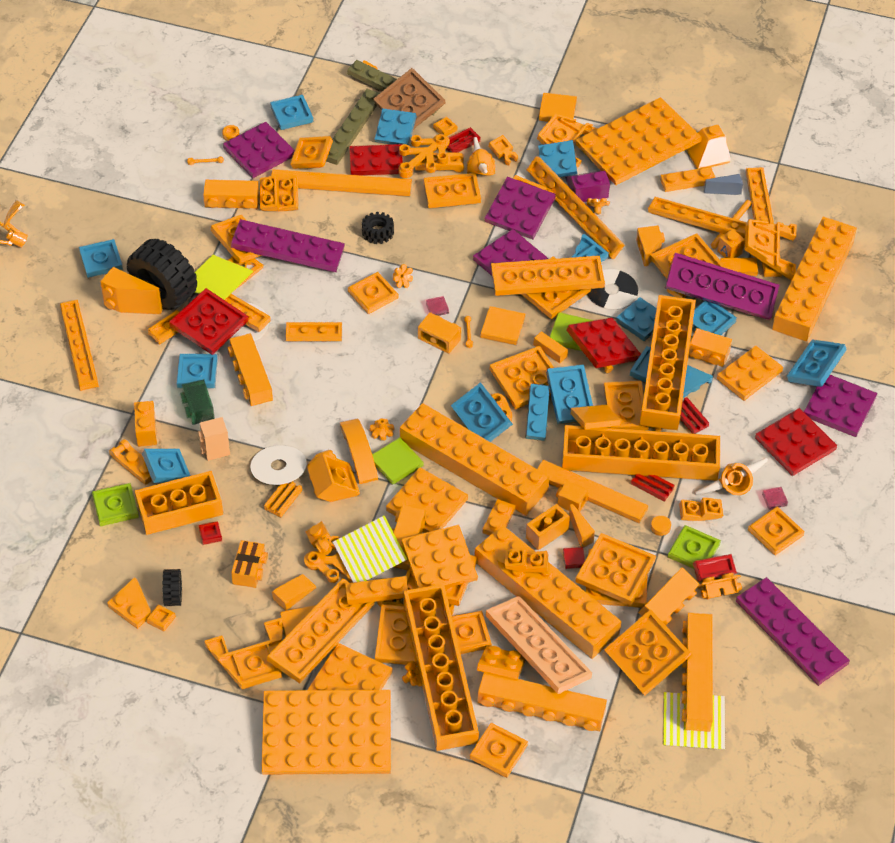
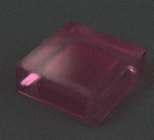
(437, 306)
(774, 498)

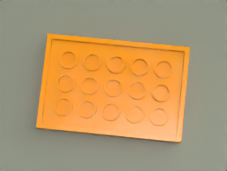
(638, 141)
(326, 732)

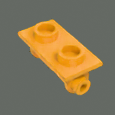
(712, 587)

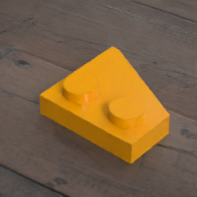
(131, 604)

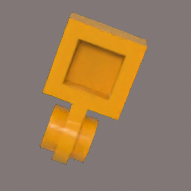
(318, 537)

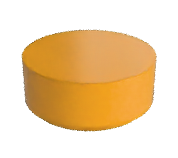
(230, 132)
(661, 525)

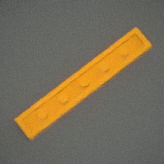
(696, 216)
(79, 345)
(597, 493)

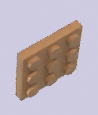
(412, 95)

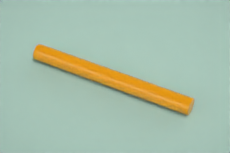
(737, 215)

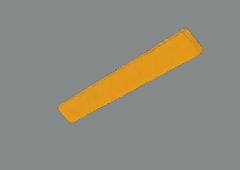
(348, 183)
(760, 205)
(575, 207)

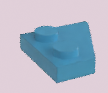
(588, 247)
(694, 379)

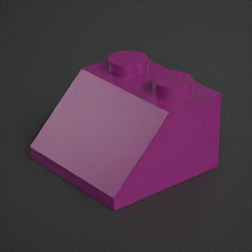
(589, 185)

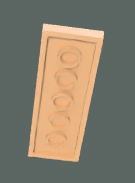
(538, 644)

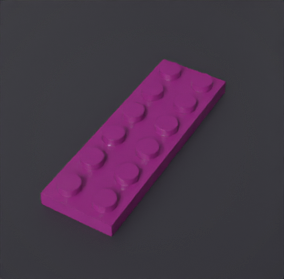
(288, 245)
(722, 286)
(792, 631)

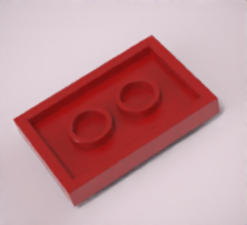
(375, 159)

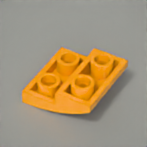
(278, 193)

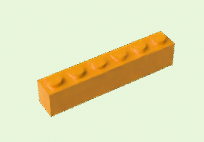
(698, 673)
(542, 701)

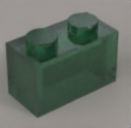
(198, 402)

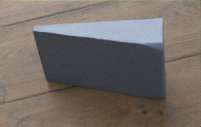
(724, 185)

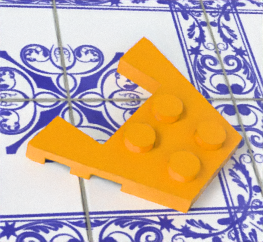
(563, 129)
(764, 243)
(249, 664)

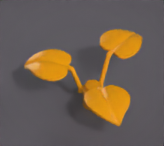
(13, 235)

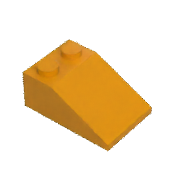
(130, 294)

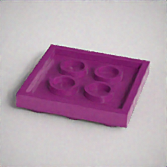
(259, 149)
(520, 207)
(508, 248)
(841, 405)

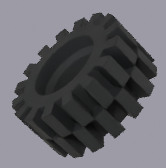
(377, 235)
(172, 587)

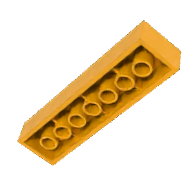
(814, 279)
(668, 363)
(641, 453)
(474, 458)
(550, 595)
(440, 667)

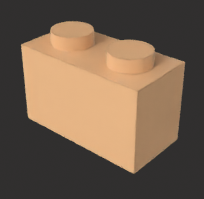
(214, 439)

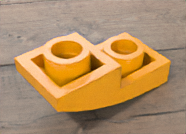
(700, 511)
(526, 561)

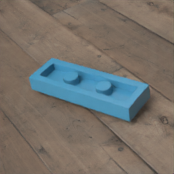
(537, 412)

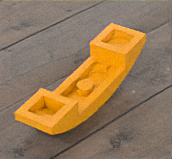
(359, 450)

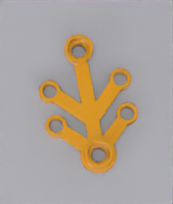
(438, 142)
(322, 559)

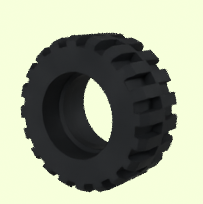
(166, 269)

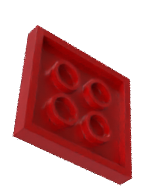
(209, 321)
(603, 342)
(796, 441)

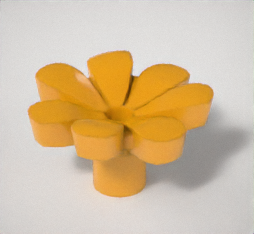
(597, 204)
(401, 276)
(382, 428)
(412, 675)

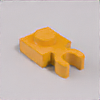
(502, 148)

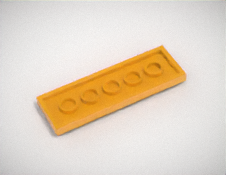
(547, 275)
(317, 633)

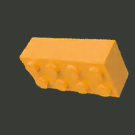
(179, 502)

